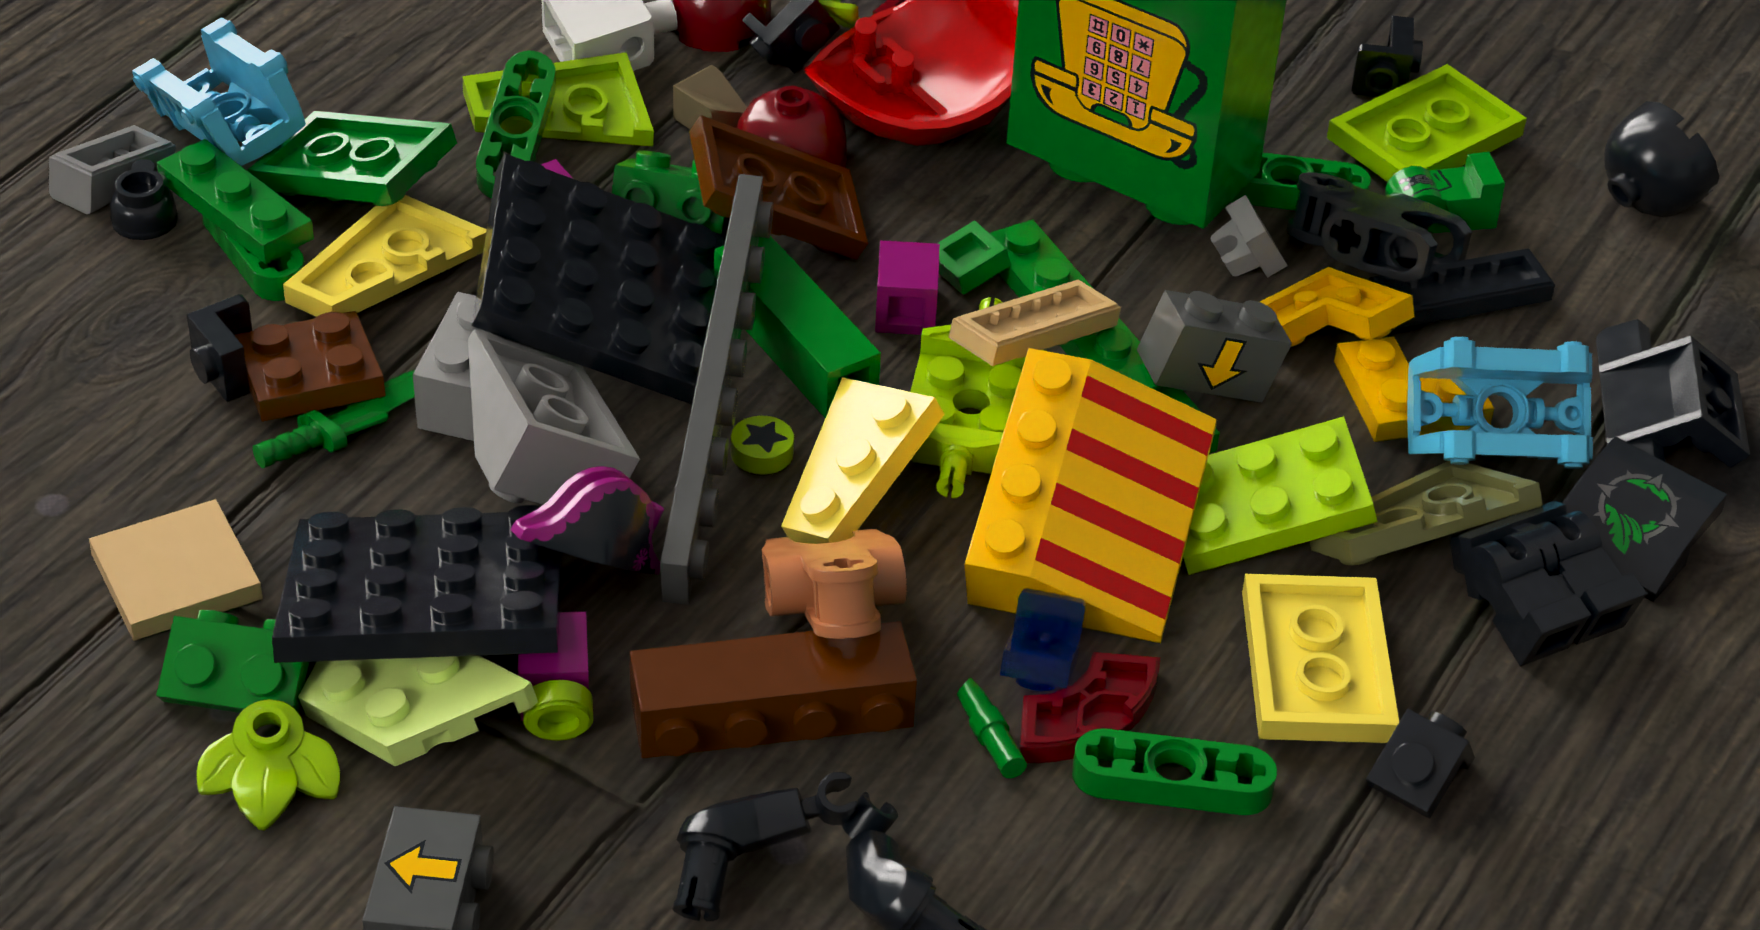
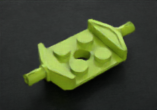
(957, 382)

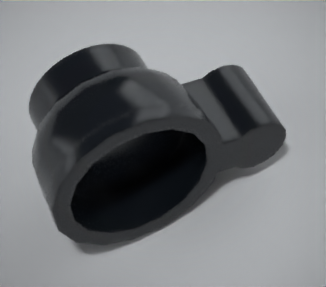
(142, 203)

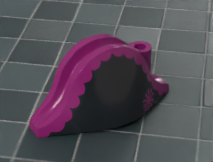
(598, 519)

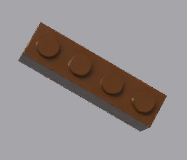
(770, 690)

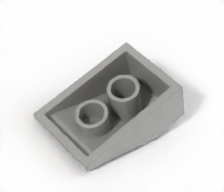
(538, 420)

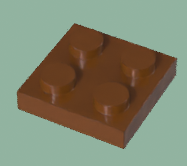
(310, 365)

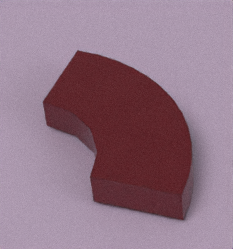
(1107, 696)

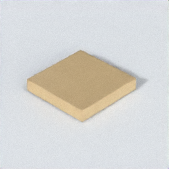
(175, 568)

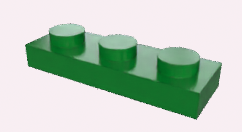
(235, 201)

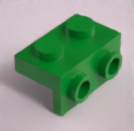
(665, 187)
(226, 665)

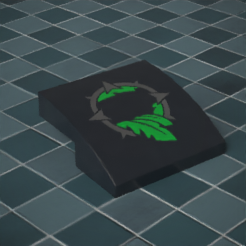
(1644, 512)

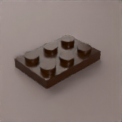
(808, 194)

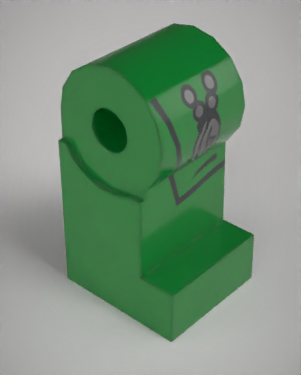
(1466, 191)

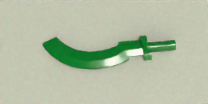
(331, 431)

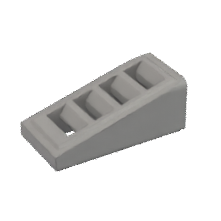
(88, 172)

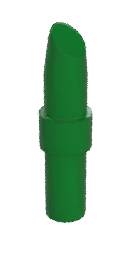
(991, 729)

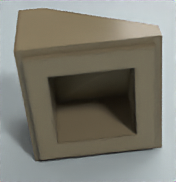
(706, 95)

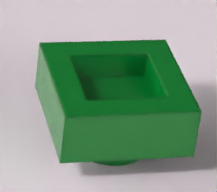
(971, 257)

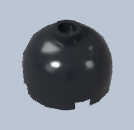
(1656, 164)

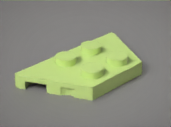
(409, 703)

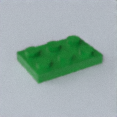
(355, 157)

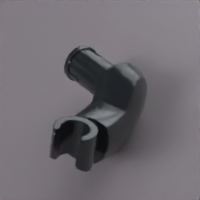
(743, 826)
(884, 886)

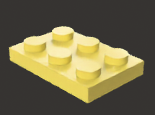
(1319, 658)

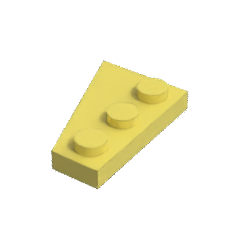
(383, 256)
(857, 458)

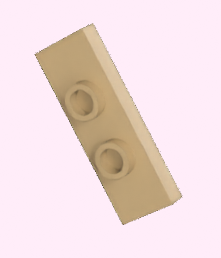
(1034, 322)

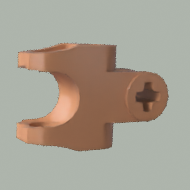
(835, 581)

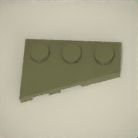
(1431, 507)

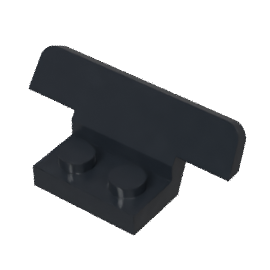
(1669, 394)

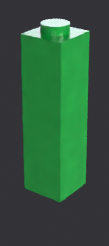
(806, 330)

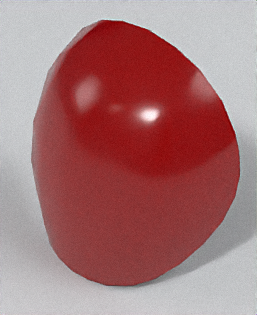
(922, 68)

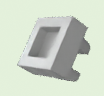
(1246, 242)

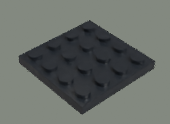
(596, 278)
(417, 588)

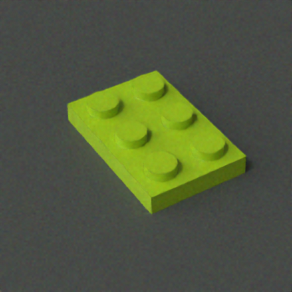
(1426, 124)
(1277, 496)

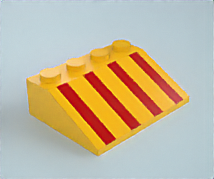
(1090, 496)

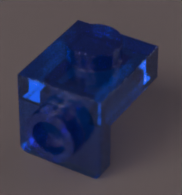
(1044, 640)

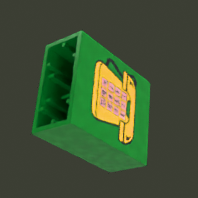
(1148, 96)

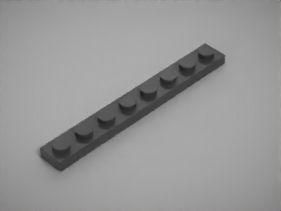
(714, 400)

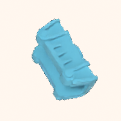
(256, 96)
(1508, 374)

